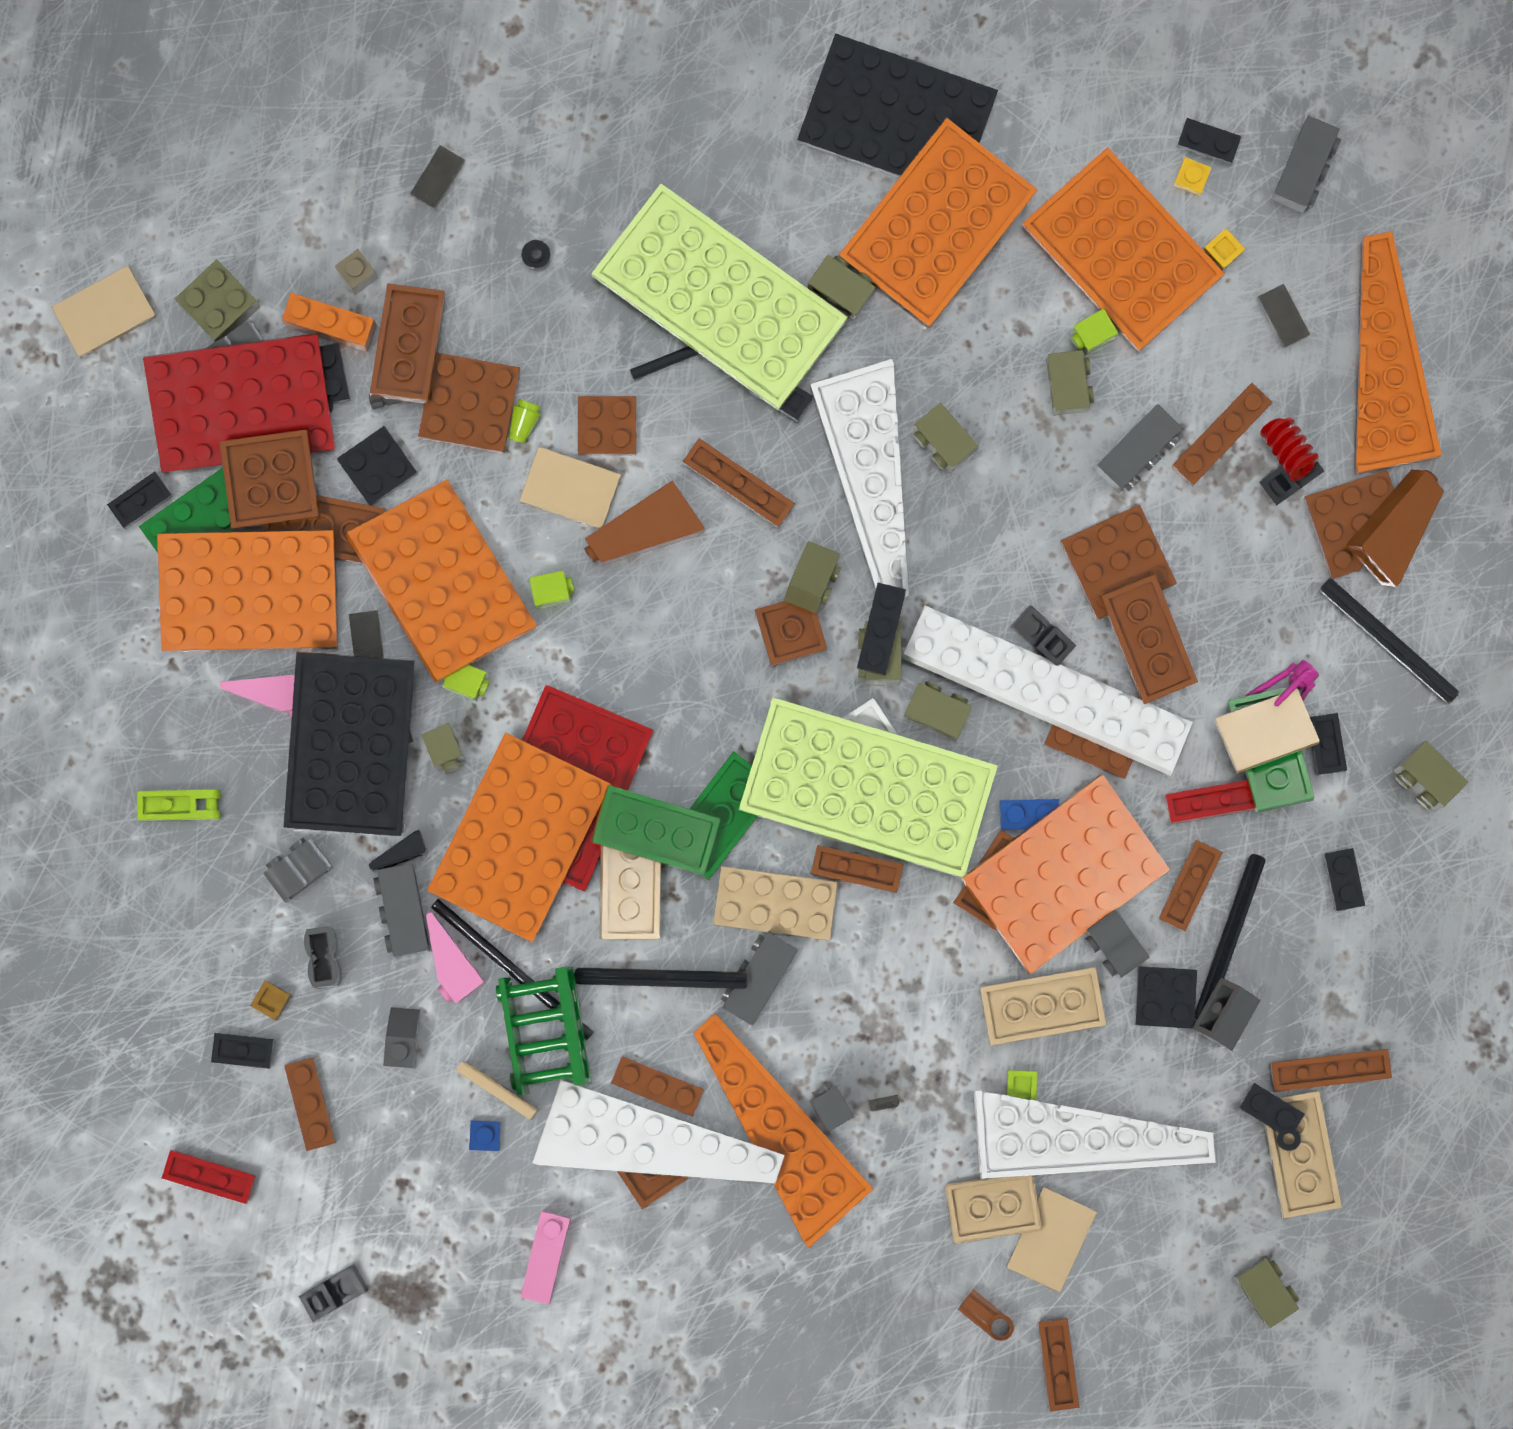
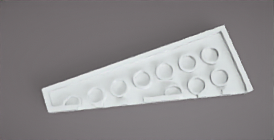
(864, 442)
(614, 1135)
(1045, 1138)

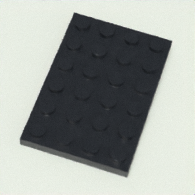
(887, 107)
(348, 743)

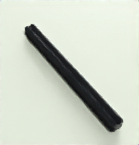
(1389, 641)
(1232, 928)
(661, 978)

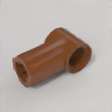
(984, 1314)

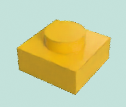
(1192, 176)
(1224, 249)

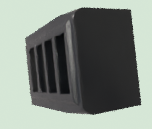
(407, 849)

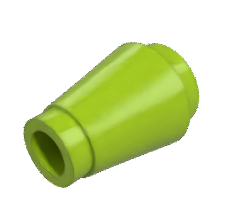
(523, 420)

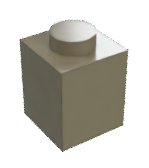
(356, 272)

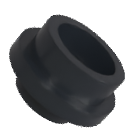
(539, 262)

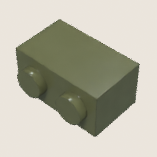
(841, 286)
(1069, 383)
(944, 438)
(812, 577)
(938, 711)
(443, 748)
(1267, 1292)

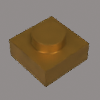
(270, 1000)

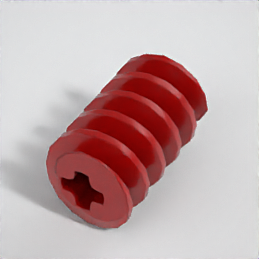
(1289, 447)

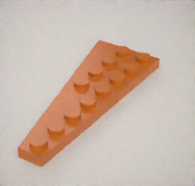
(1392, 396)
(814, 1176)

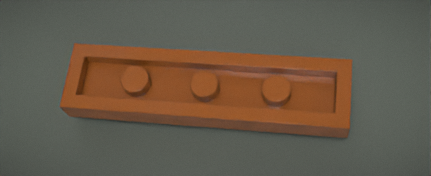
(1222, 434)
(738, 483)
(1330, 1070)

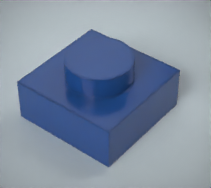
(484, 1135)

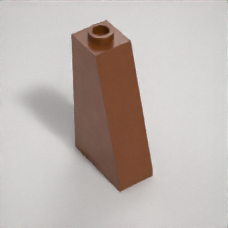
(647, 526)
(1396, 527)

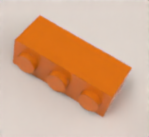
(329, 322)

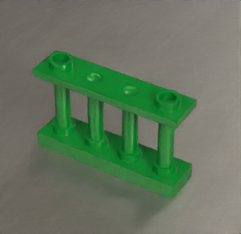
(566, 1012)

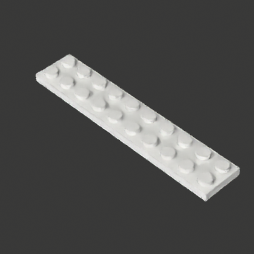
(1047, 690)

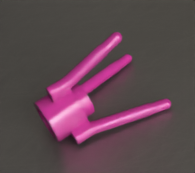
(1301, 677)

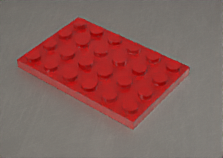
(236, 395)
(594, 743)

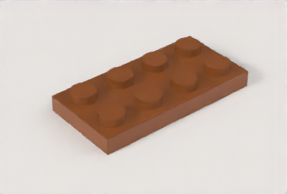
(407, 343)
(336, 516)
(1148, 638)

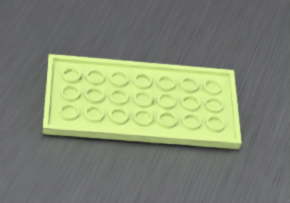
(719, 296)
(868, 787)

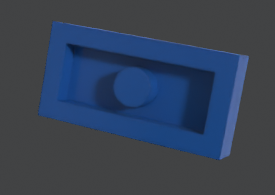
(1024, 813)

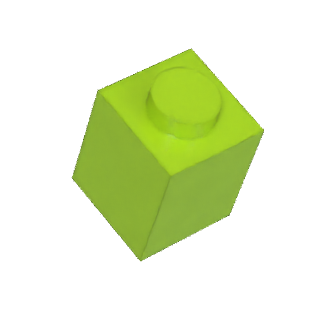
(1093, 332)
(551, 589)
(468, 682)

